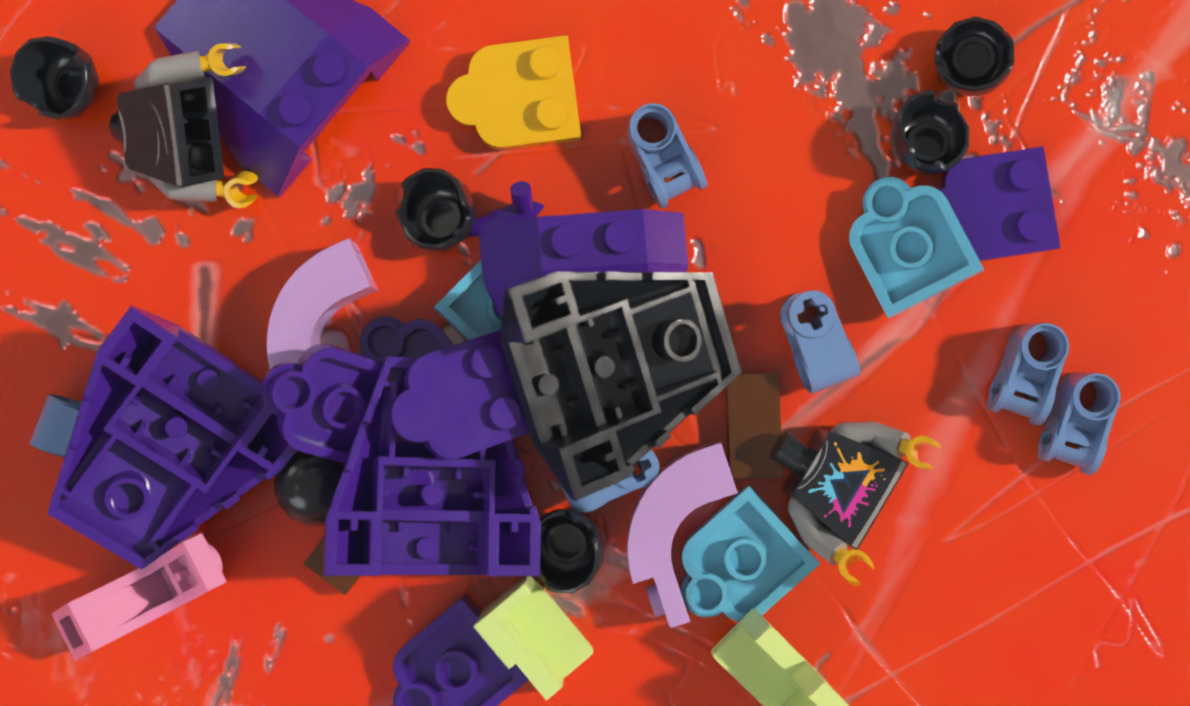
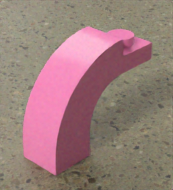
(139, 597)

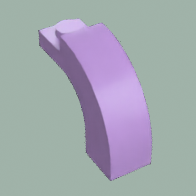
(312, 298)
(677, 490)

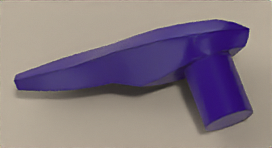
(521, 208)

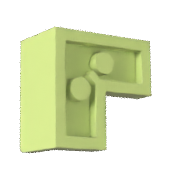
(535, 634)
(772, 666)

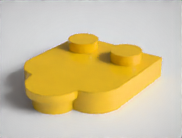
(519, 94)

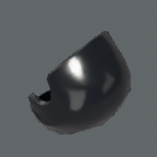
(974, 56)
(54, 77)
(929, 134)
(435, 210)
(307, 487)
(569, 551)

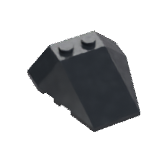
(613, 365)

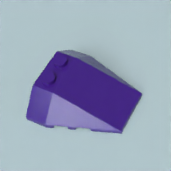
(297, 75)
(580, 243)
(162, 440)
(426, 514)

